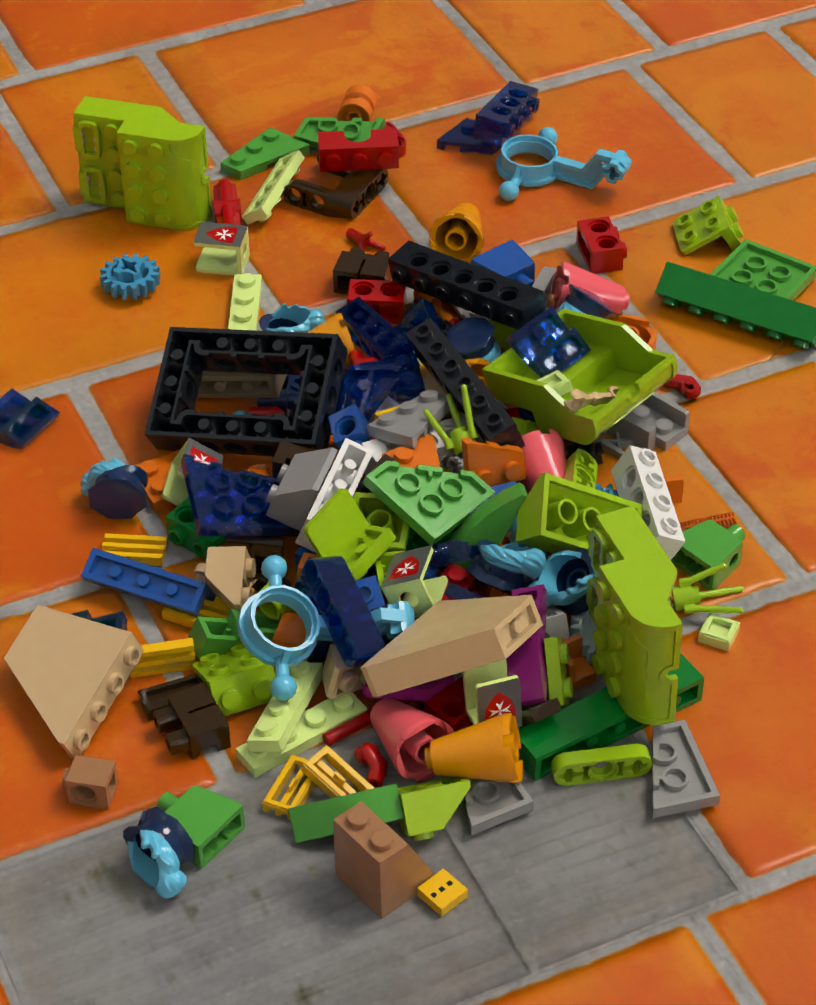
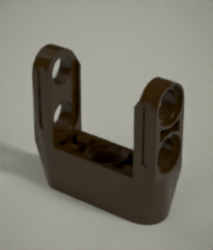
(346, 200)

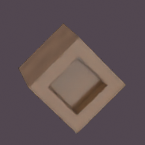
(91, 782)

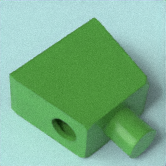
(709, 546)
(207, 818)

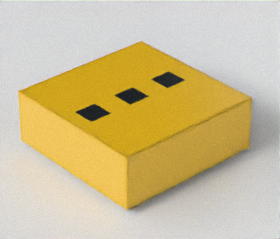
(442, 892)

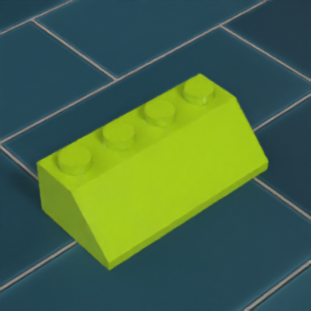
(562, 513)

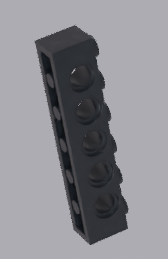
(466, 285)
(451, 372)

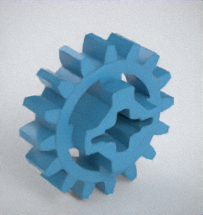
(130, 276)

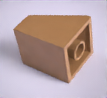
(376, 860)

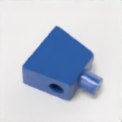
(508, 261)

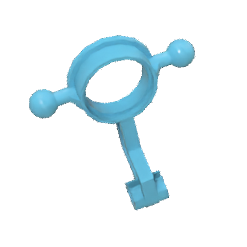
(559, 168)
(283, 687)

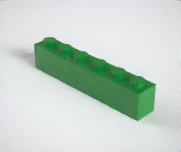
(738, 304)
(594, 723)

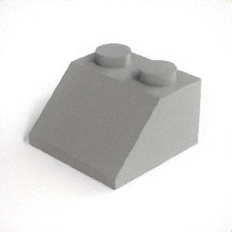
(299, 486)

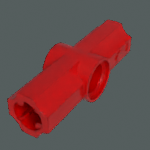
(225, 204)

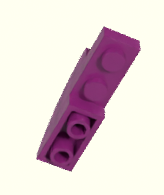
(529, 659)

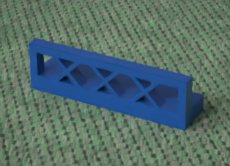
(146, 582)

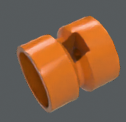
(357, 103)

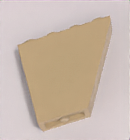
(451, 640)
(72, 671)

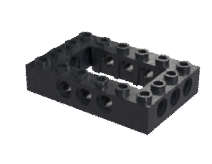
(190, 351)

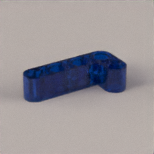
(343, 609)

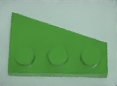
(353, 130)
(261, 152)

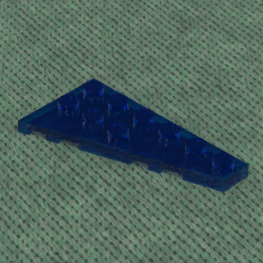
(230, 501)

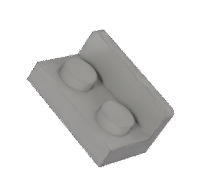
(667, 416)

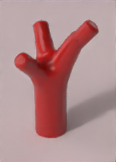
(363, 239)

